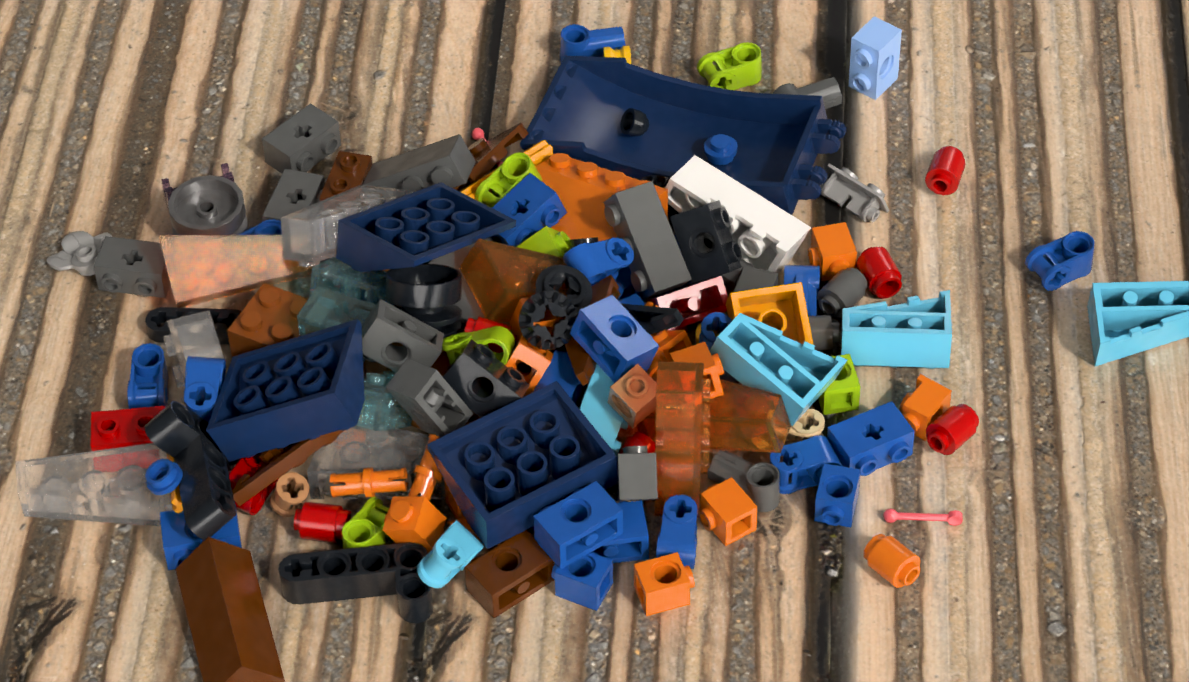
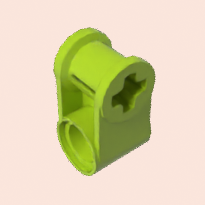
(734, 66)
(505, 178)
(502, 336)
(367, 526)

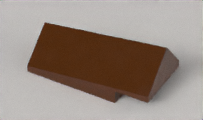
(227, 615)

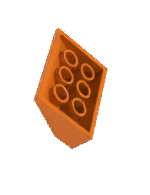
(582, 192)

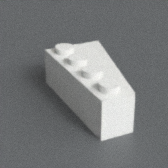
(761, 229)

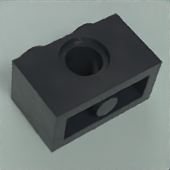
(690, 231)
(480, 361)

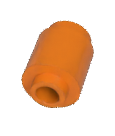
(892, 560)

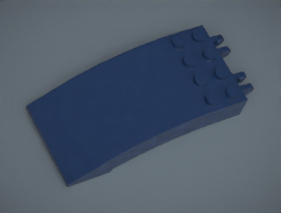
(773, 132)

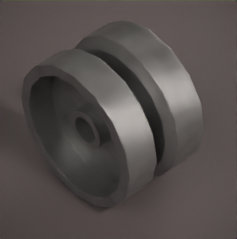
(207, 207)

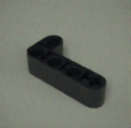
(205, 480)
(359, 574)

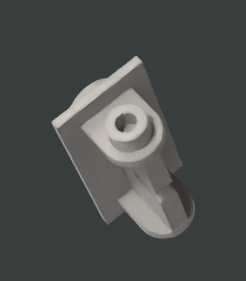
(864, 199)

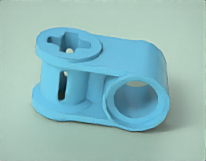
(449, 556)

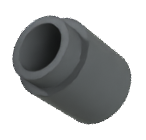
(842, 292)
(824, 332)

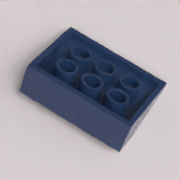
(416, 229)
(290, 392)
(521, 462)

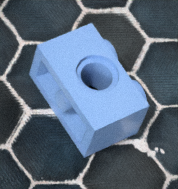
(874, 58)

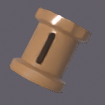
(289, 494)

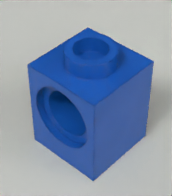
(837, 495)
(584, 580)

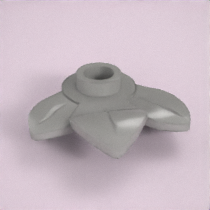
(78, 252)

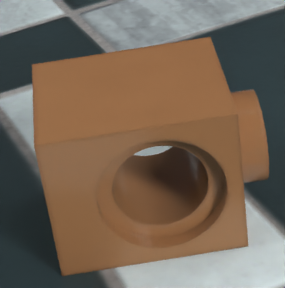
(633, 396)

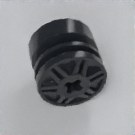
(428, 295)

